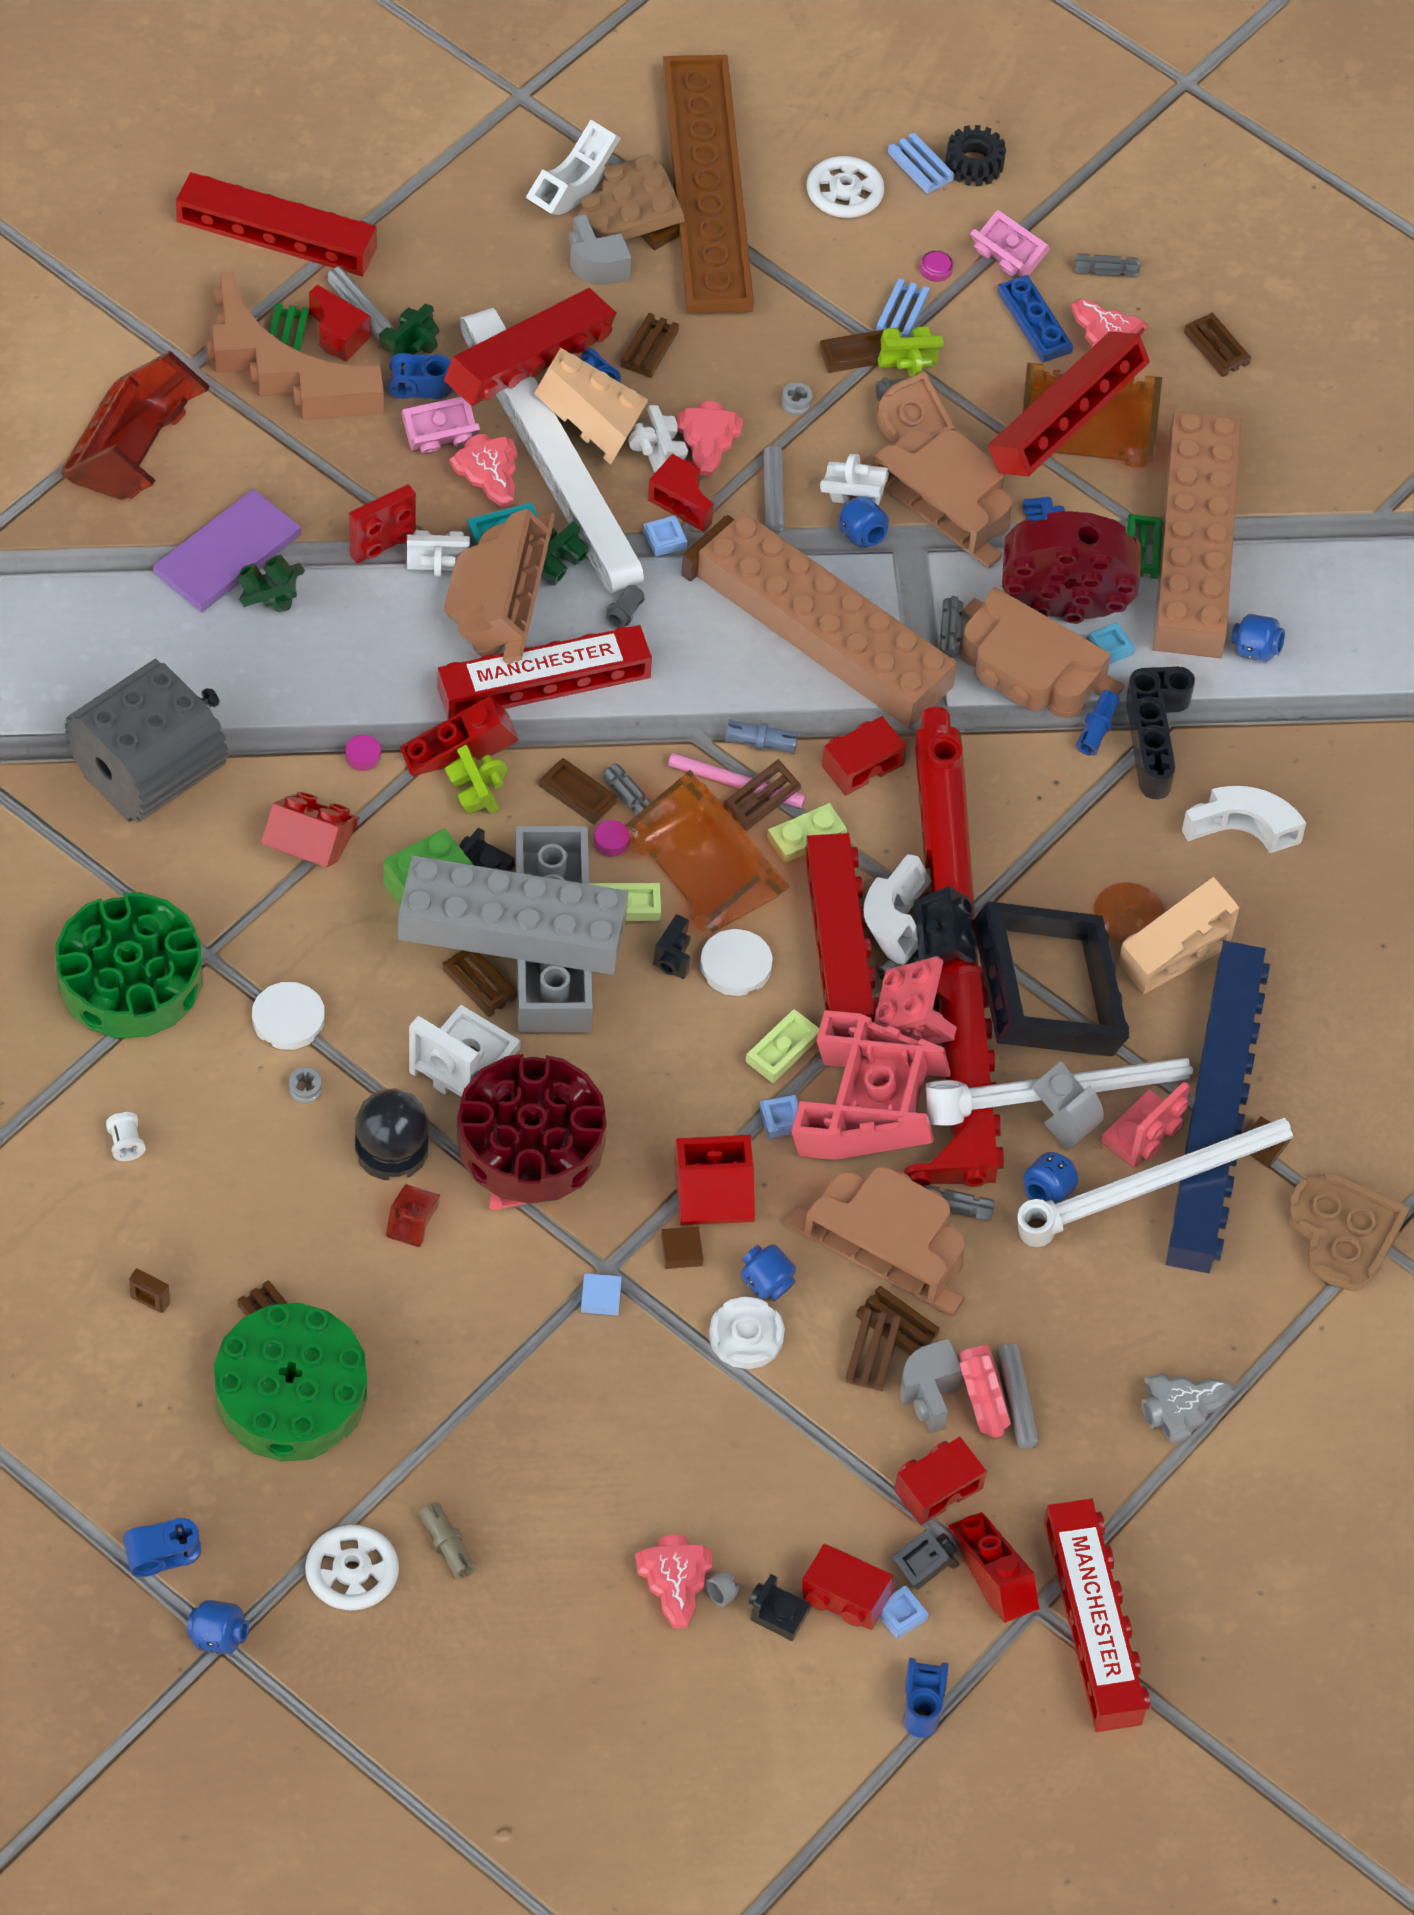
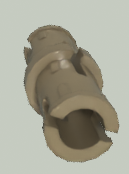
(447, 1541)

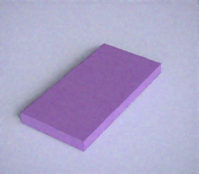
(211, 558)

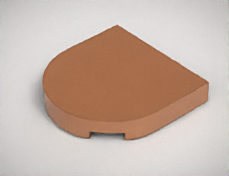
(912, 407)

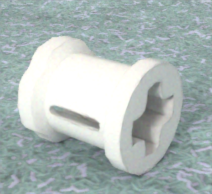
(125, 1136)

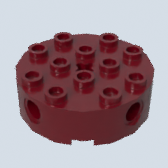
(1072, 565)
(531, 1128)

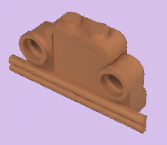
(950, 488)
(498, 584)
(1032, 656)
(890, 1231)

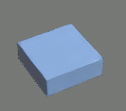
(665, 536)
(779, 1115)
(601, 1294)
(903, 1612)

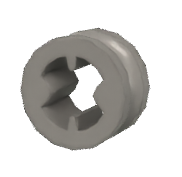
(793, 407)
(305, 1074)

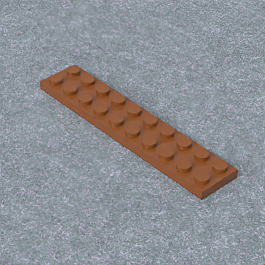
(708, 184)

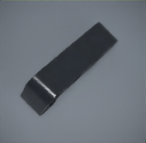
(1148, 699)

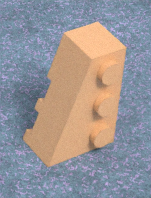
(591, 401)
(1180, 937)

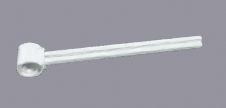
(952, 1101)
(1144, 1182)

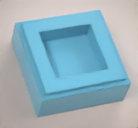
(1113, 641)

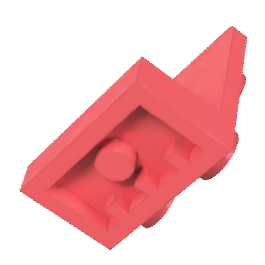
(909, 1000)
(1146, 1124)

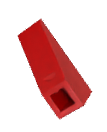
(482, 727)
(996, 1566)

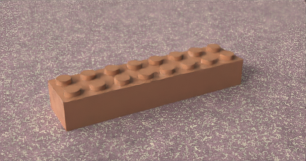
(1197, 535)
(826, 619)

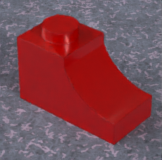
(341, 326)
(678, 492)

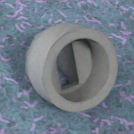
(722, 1588)

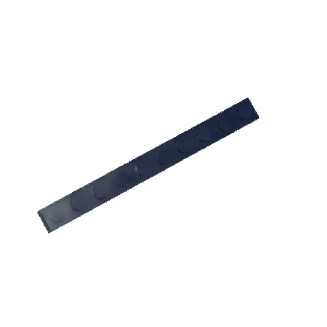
(1217, 1102)

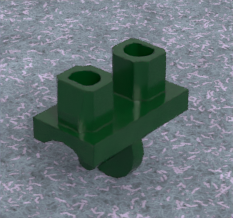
(415, 333)
(564, 544)
(273, 588)

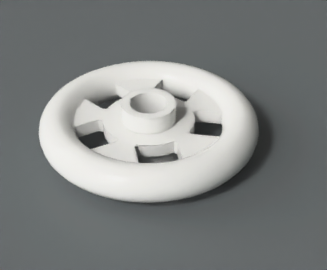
(849, 165)
(356, 1596)

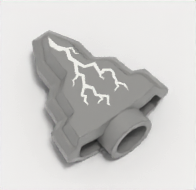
(1182, 1404)

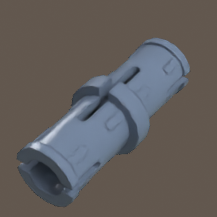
(761, 736)

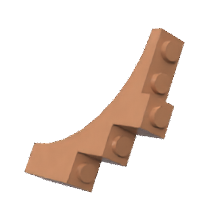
(318, 385)

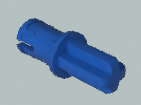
(1097, 723)

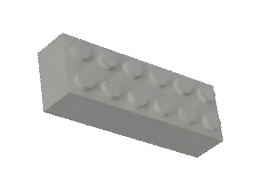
(512, 915)
(552, 995)

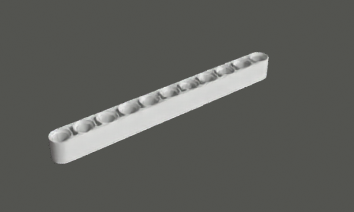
(562, 468)

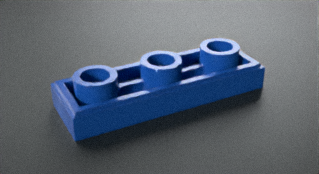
(1035, 318)

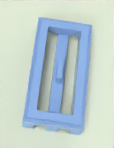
(925, 161)
(910, 292)

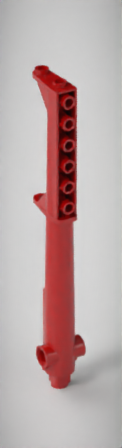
(961, 989)

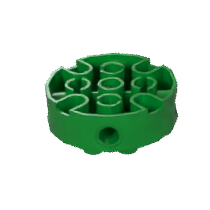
(129, 965)
(295, 1346)

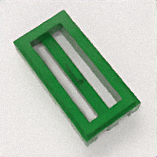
(291, 313)
(1152, 568)

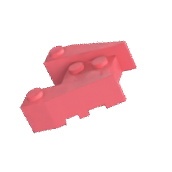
(876, 1092)

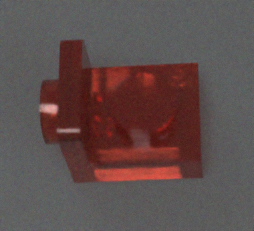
(411, 1215)

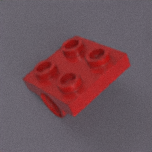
(382, 523)

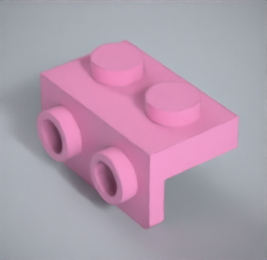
(1010, 245)
(439, 424)

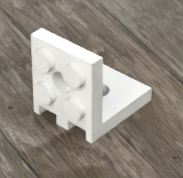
(446, 1052)

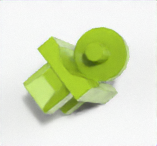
(911, 352)
(468, 769)

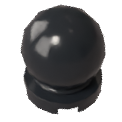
(391, 1134)

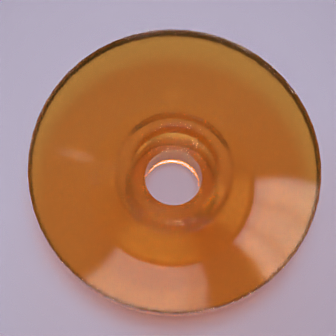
(1121, 920)

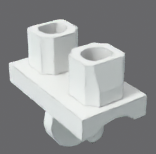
(655, 437)
(854, 479)
(435, 551)

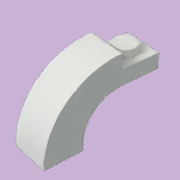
(578, 174)
(1248, 810)
(888, 909)

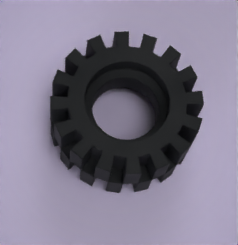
(980, 142)

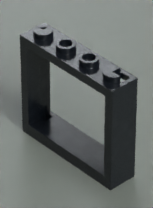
(1002, 988)

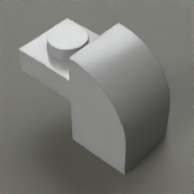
(599, 259)
(1073, 1108)
(927, 1376)

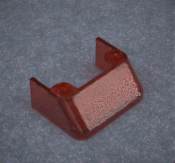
(128, 423)

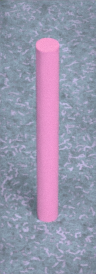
(726, 777)

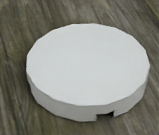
(736, 962)
(288, 1015)
(746, 1333)

